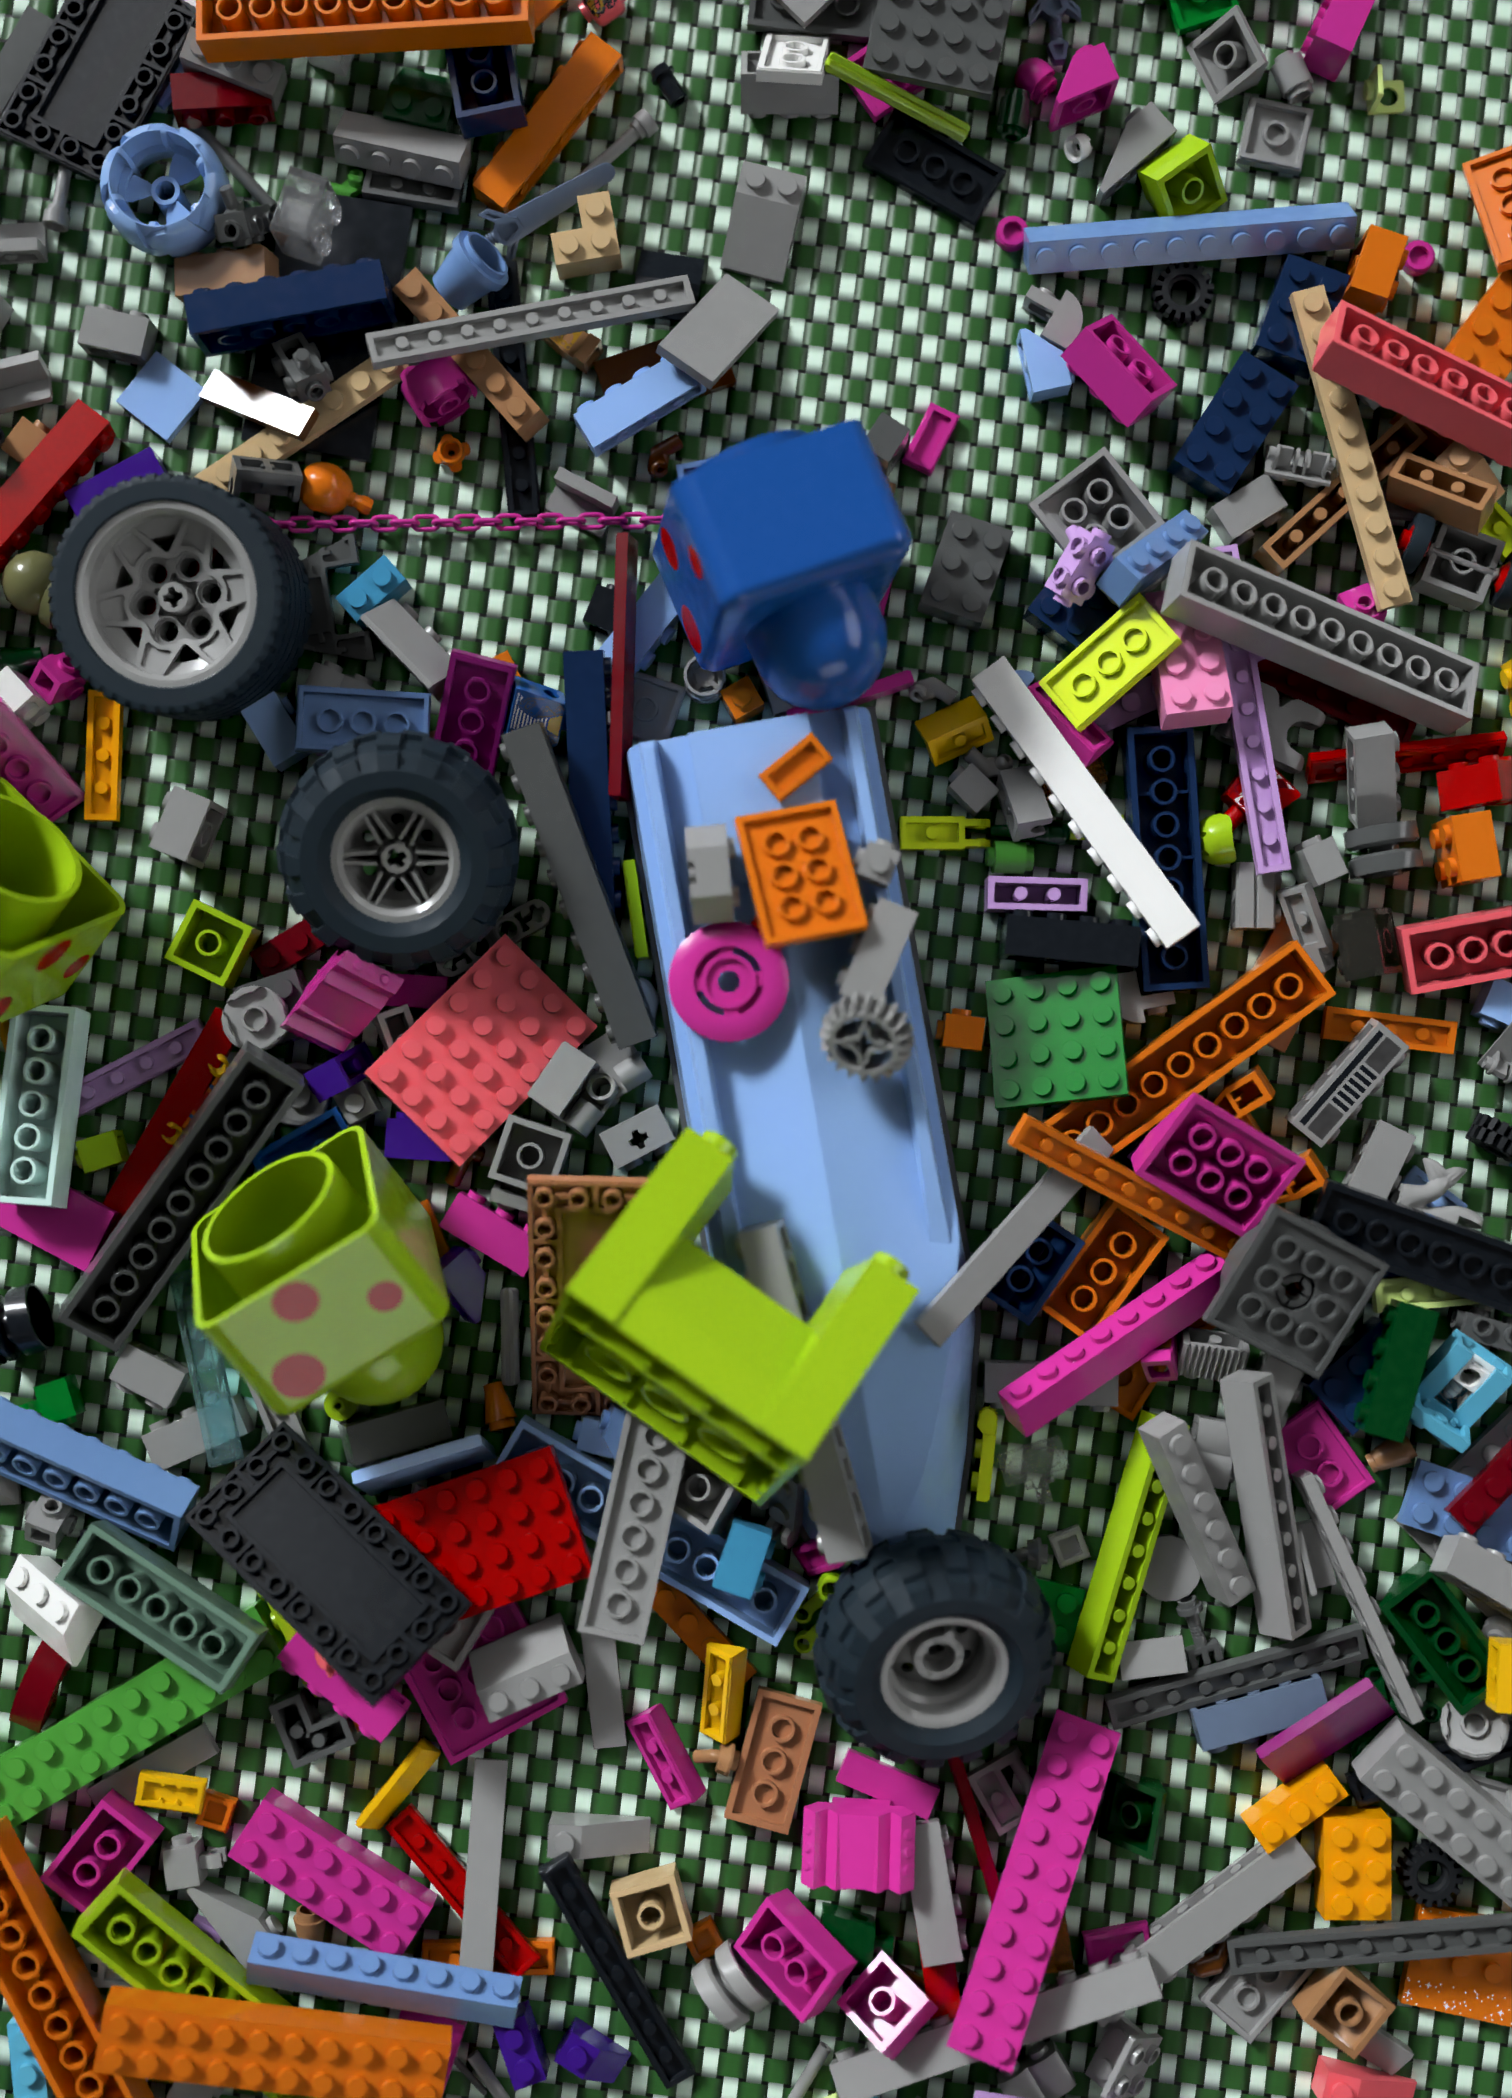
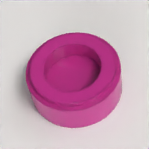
(1010, 233)
(1420, 258)

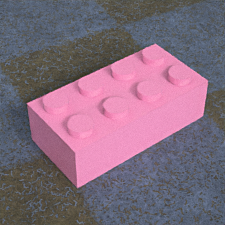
(1192, 680)

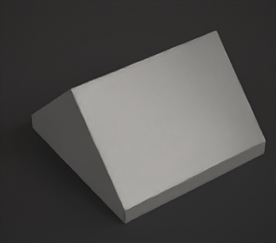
(1228, 56)

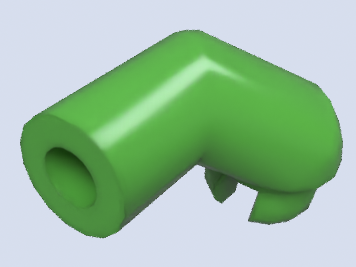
(352, 186)

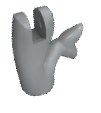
(1439, 1182)

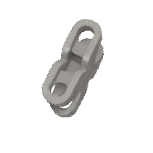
(1279, 720)

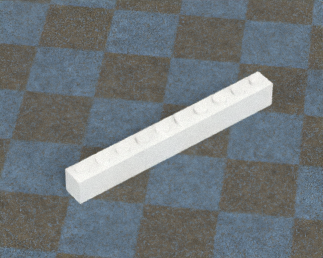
(1085, 804)

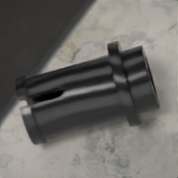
(663, 77)

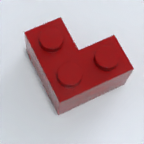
(1476, 785)

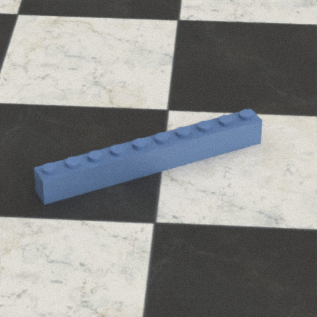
(1189, 238)

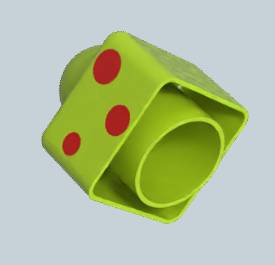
(50, 908)
(323, 1279)

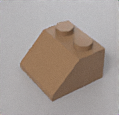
(1343, 2007)

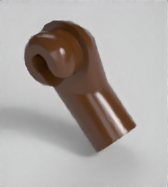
(456, 1174)

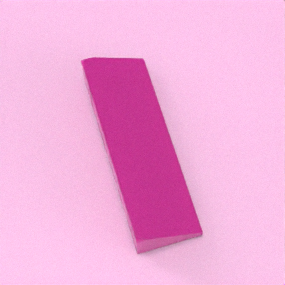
(1088, 744)
(666, 1756)

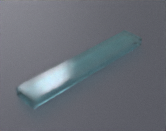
(207, 1379)

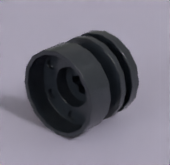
(25, 1323)

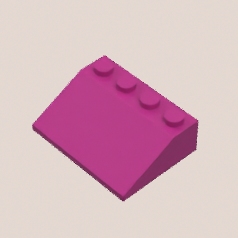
(1216, 1164)

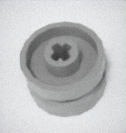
(730, 1987)

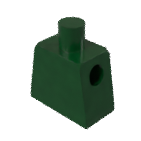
(856, 1934)

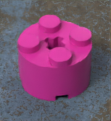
(437, 390)

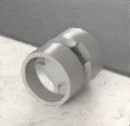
(701, 684)

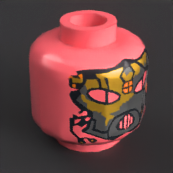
(602, 11)

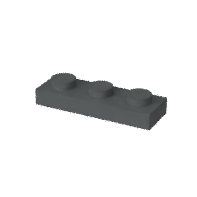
(411, 192)

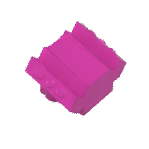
(341, 1001)
(858, 1845)

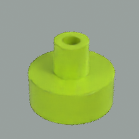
(336, 1412)

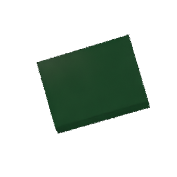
(1133, 1813)

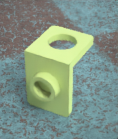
(1374, 90)

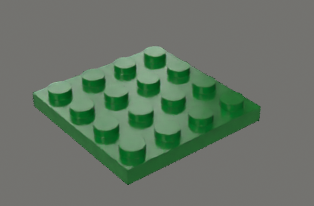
(1057, 1038)

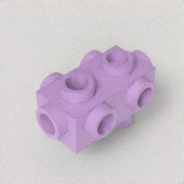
(1080, 565)

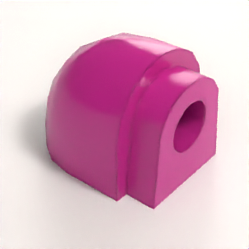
(1036, 77)

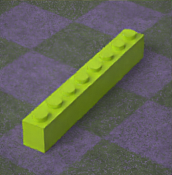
(1120, 1566)

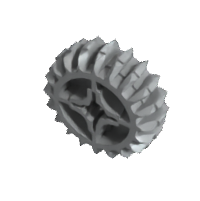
(883, 1027)

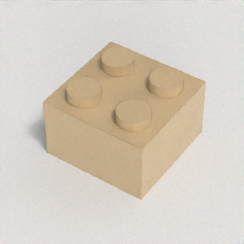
(651, 1910)

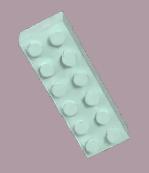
(41, 1104)

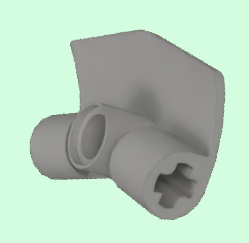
(619, 1068)

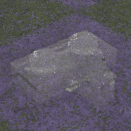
(1034, 1466)

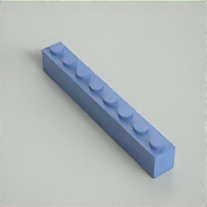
(383, 1979)

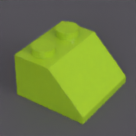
(1183, 179)

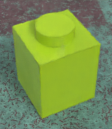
(102, 1151)

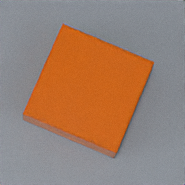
(217, 1811)
(705, 1939)

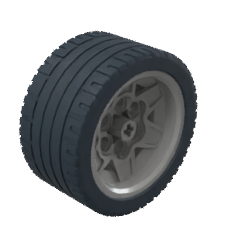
(121, 540)

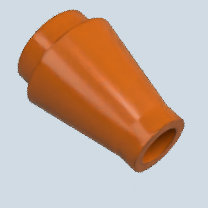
(498, 1408)

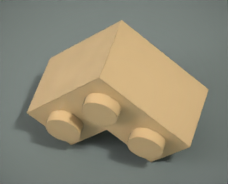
(593, 246)

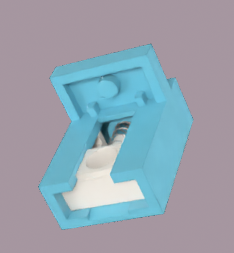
(1444, 1413)

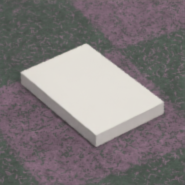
(793, 59)

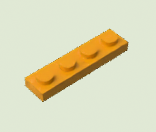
(103, 759)

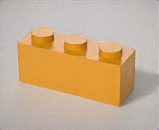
(1293, 1806)

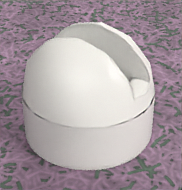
(1071, 149)

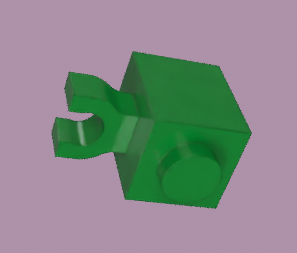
(58, 1400)

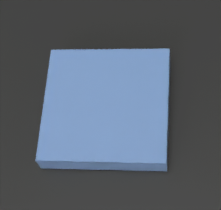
(162, 397)

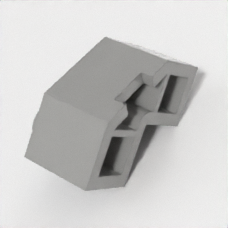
(709, 874)

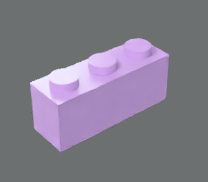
(1035, 894)

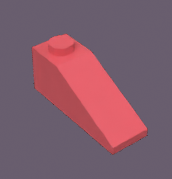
(1348, 2080)

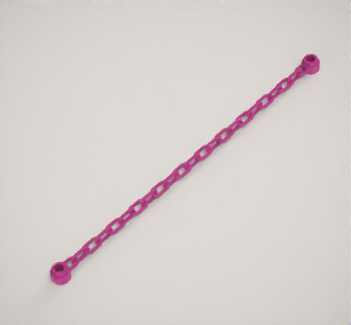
(478, 522)

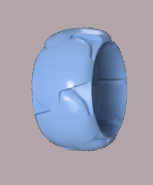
(187, 225)

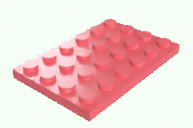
(479, 1050)

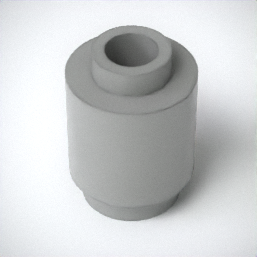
(1292, 76)

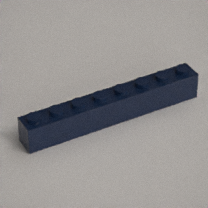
(588, 759)

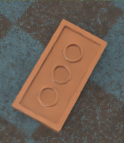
(773, 1760)

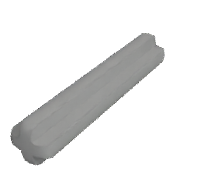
(510, 1336)

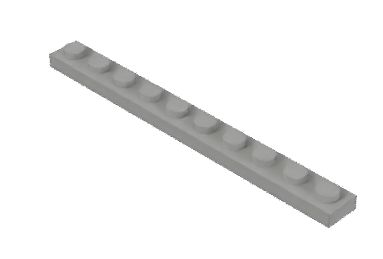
(529, 322)

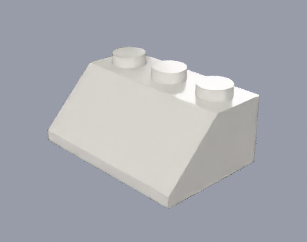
(50, 1609)

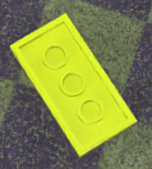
(1110, 662)

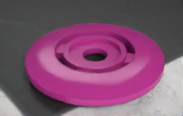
(749, 1007)

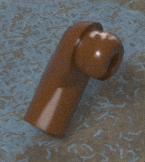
(660, 454)
(1211, 1963)

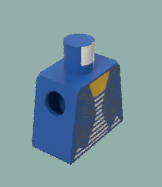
(536, 703)

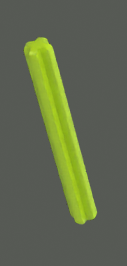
(896, 97)

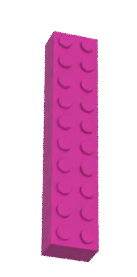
(1033, 1891)

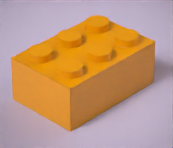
(1353, 1864)

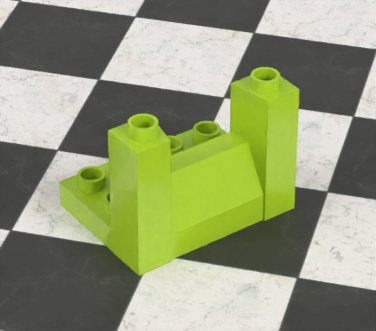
(704, 1348)

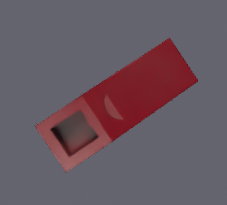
(211, 101)

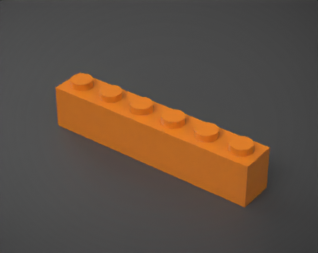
(551, 124)

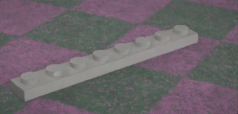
(1364, 1607)

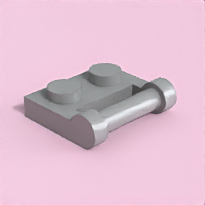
(996, 1792)

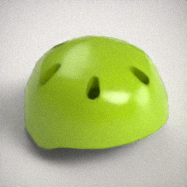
(1217, 839)

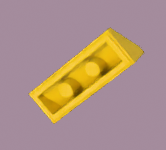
(723, 1691)
(398, 1785)

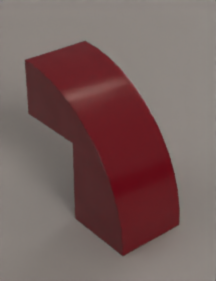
(39, 1688)

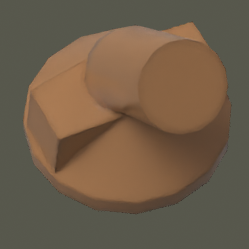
(725, 1758)

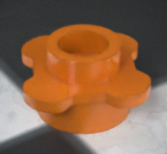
(447, 444)

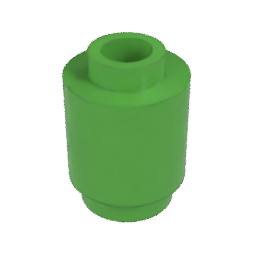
(1009, 857)

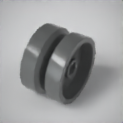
(1383, 850)

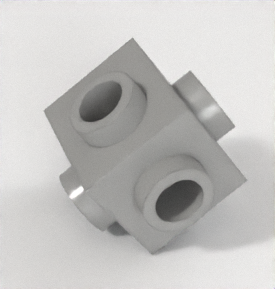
(49, 1522)

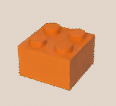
(1374, 268)
(1465, 849)

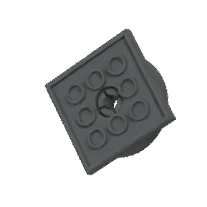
(1313, 1316)

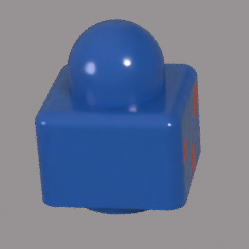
(786, 561)

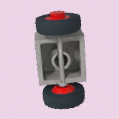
(1455, 564)

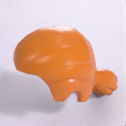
(330, 490)

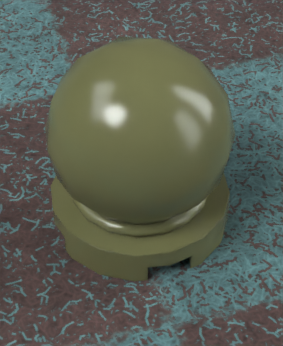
(27, 584)

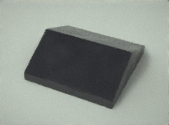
(663, 265)

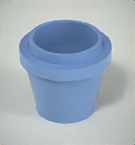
(470, 270)

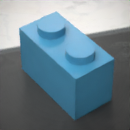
(372, 588)
(743, 1558)

